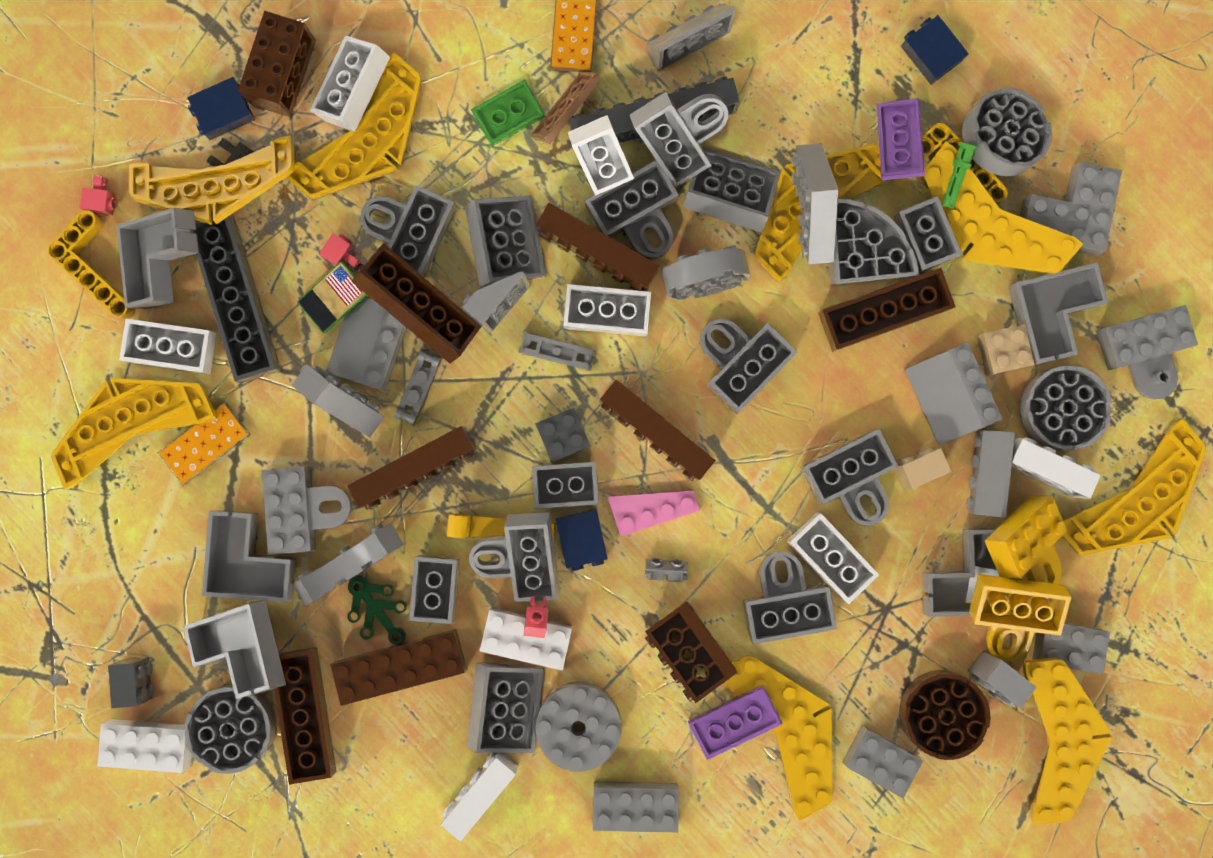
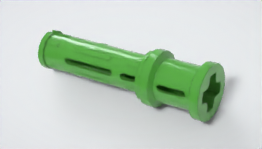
(960, 164)

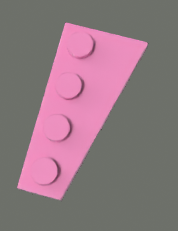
(646, 510)

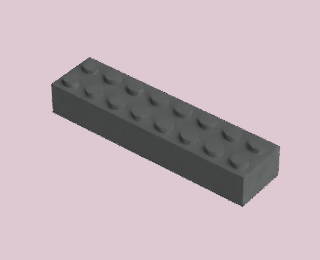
(620, 113)
(235, 300)

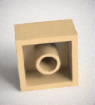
(1005, 350)
(922, 468)

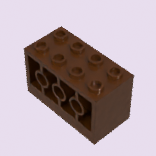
(277, 64)
(696, 638)

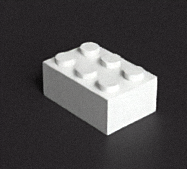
(600, 155)

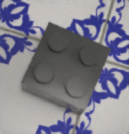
(563, 435)
(130, 682)

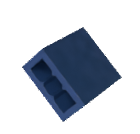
(934, 49)
(220, 109)
(581, 540)

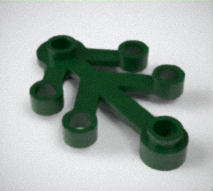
(375, 607)

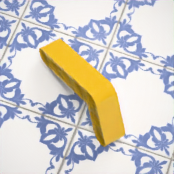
(933, 144)
(86, 270)
(478, 526)

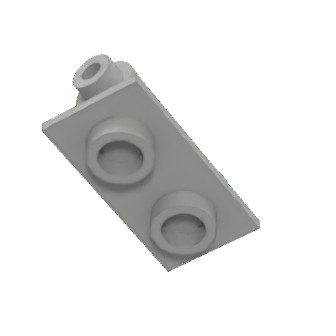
(676, 569)

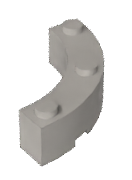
(349, 564)

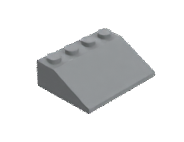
(691, 35)
(733, 191)
(504, 238)
(494, 301)
(367, 345)
(953, 394)
(504, 708)

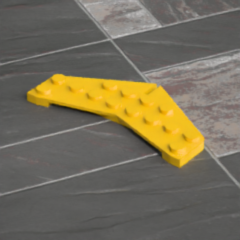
(362, 153)
(218, 187)
(996, 234)
(778, 245)
(114, 419)
(1155, 496)
(802, 738)
(1072, 748)

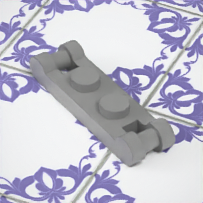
(557, 351)
(418, 387)

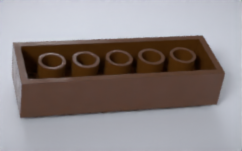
(596, 248)
(416, 303)
(886, 309)
(657, 430)
(412, 467)
(398, 667)
(304, 718)

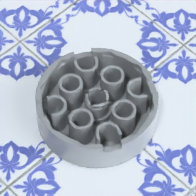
(1007, 131)
(705, 273)
(1087, 405)
(218, 747)
(578, 748)

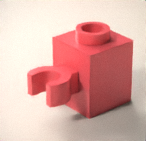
(98, 199)
(338, 250)
(536, 619)

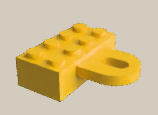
(1028, 541)
(1017, 608)

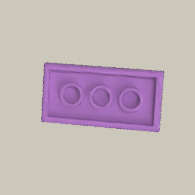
(900, 139)
(735, 722)

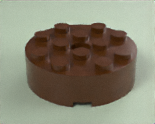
(922, 712)

